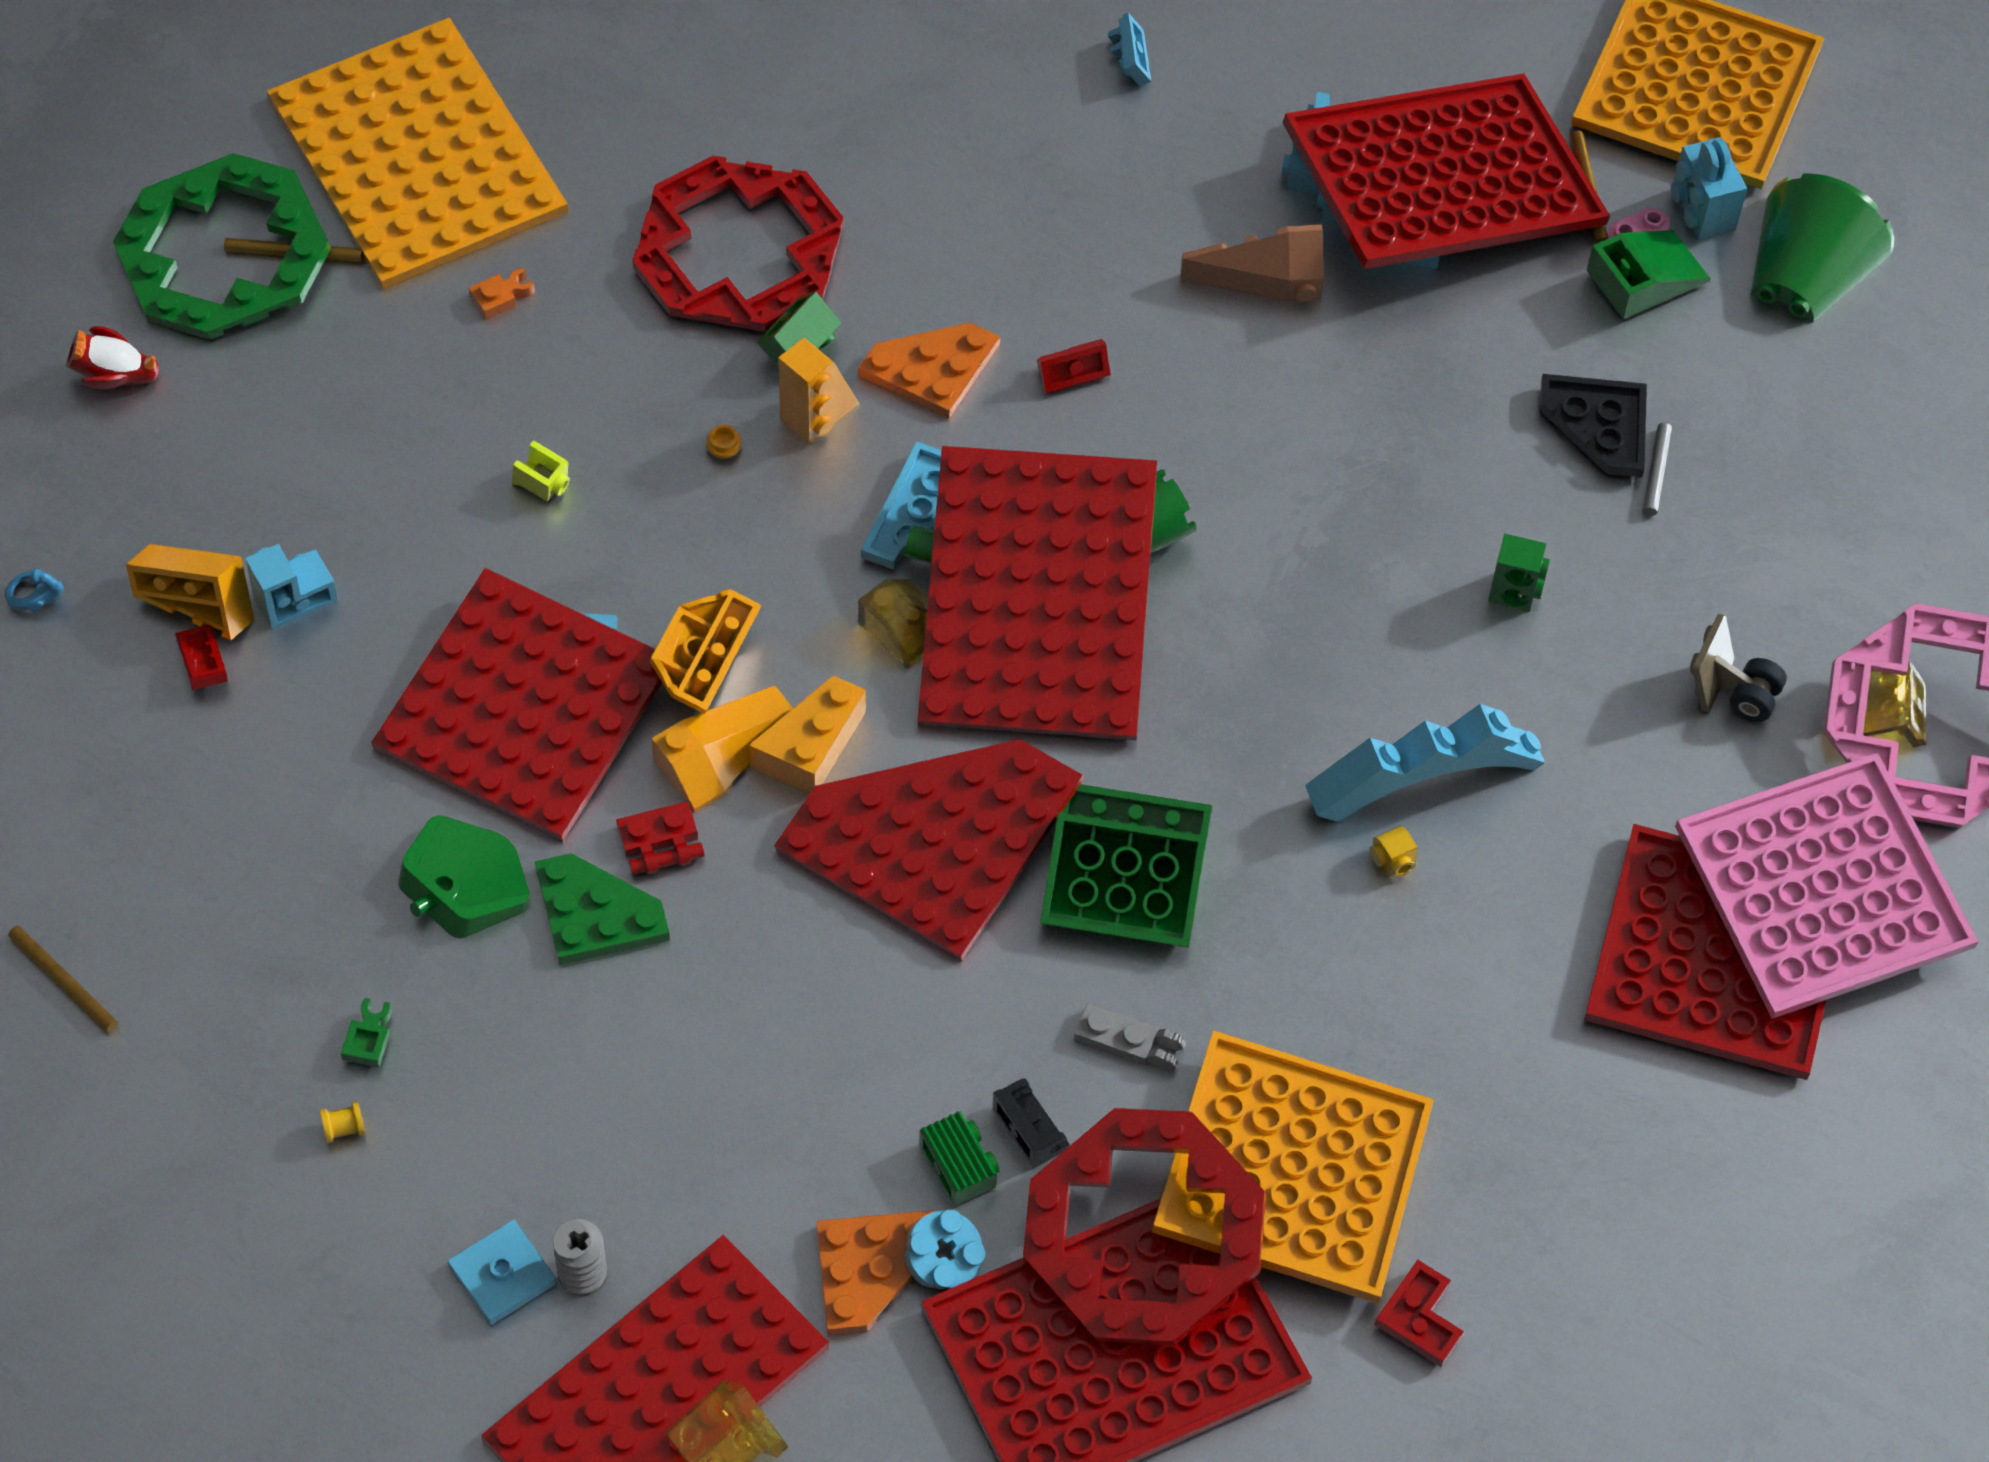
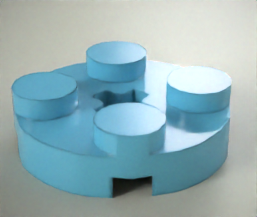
(922, 1244)

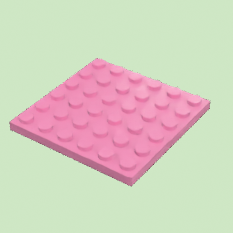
(1825, 885)

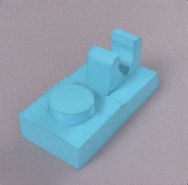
(1131, 48)

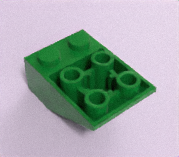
(1644, 269)

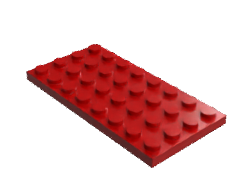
(659, 1362)

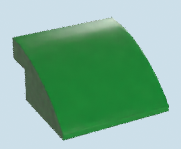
(1127, 865)

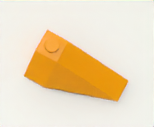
(712, 748)

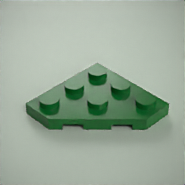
(596, 911)

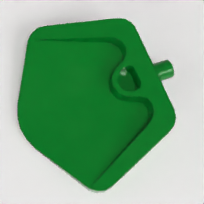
(463, 877)

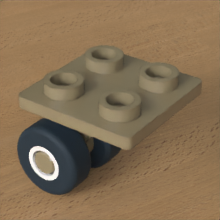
(1751, 689)

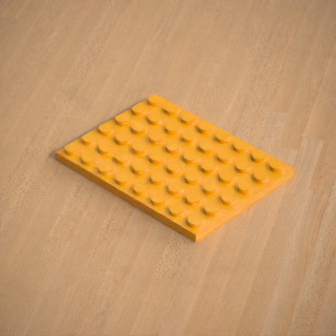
(417, 152)

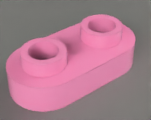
(1641, 222)

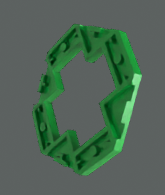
(196, 191)

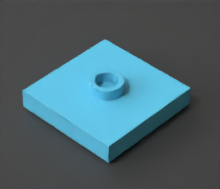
(502, 1272)

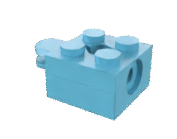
(1709, 188)

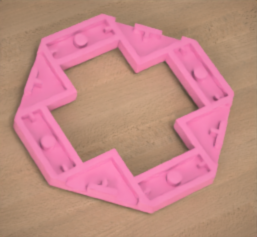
(1889, 652)

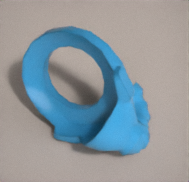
(46, 592)

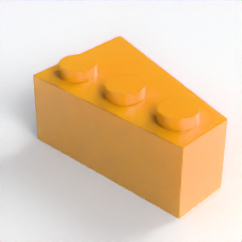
(810, 736)

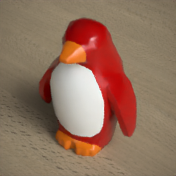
(109, 360)

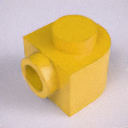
(1394, 851)

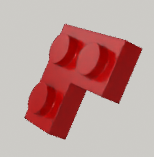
(1411, 1316)

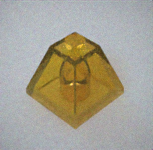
(896, 618)

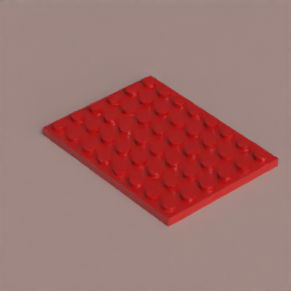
(1445, 170)
(1038, 593)
(1064, 1397)

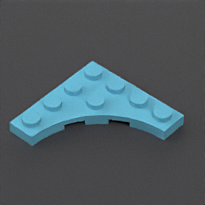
(909, 503)

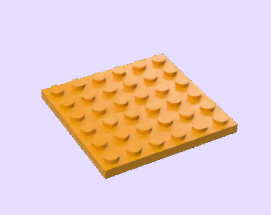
(1697, 75)
(1323, 1149)

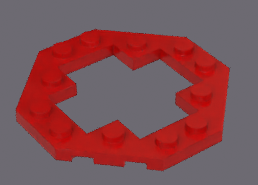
(754, 184)
(1200, 1287)

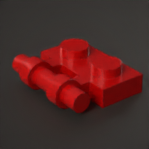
(658, 830)

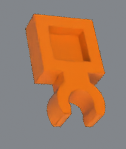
(499, 295)

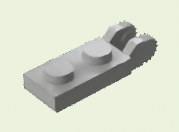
(1128, 1037)

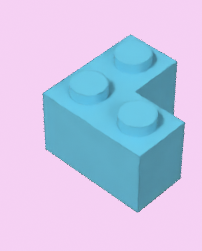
(290, 587)

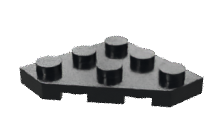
(1600, 418)

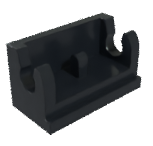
(1028, 1123)

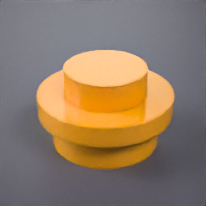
(723, 441)

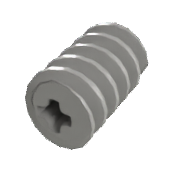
(579, 1256)

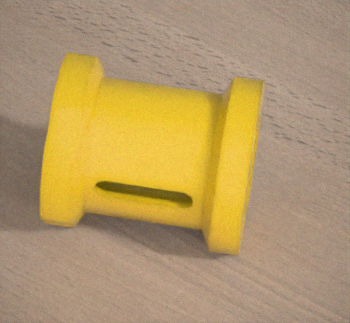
(342, 1122)

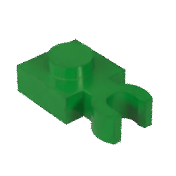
(367, 1039)

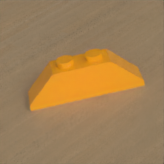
(702, 646)

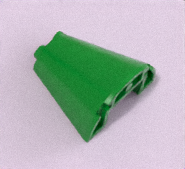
(1817, 243)

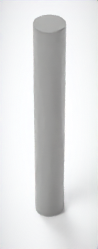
(1657, 469)

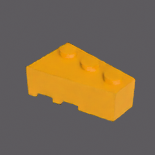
(812, 391)
(195, 583)

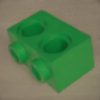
(1519, 572)

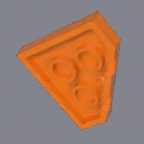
(932, 365)
(863, 1267)

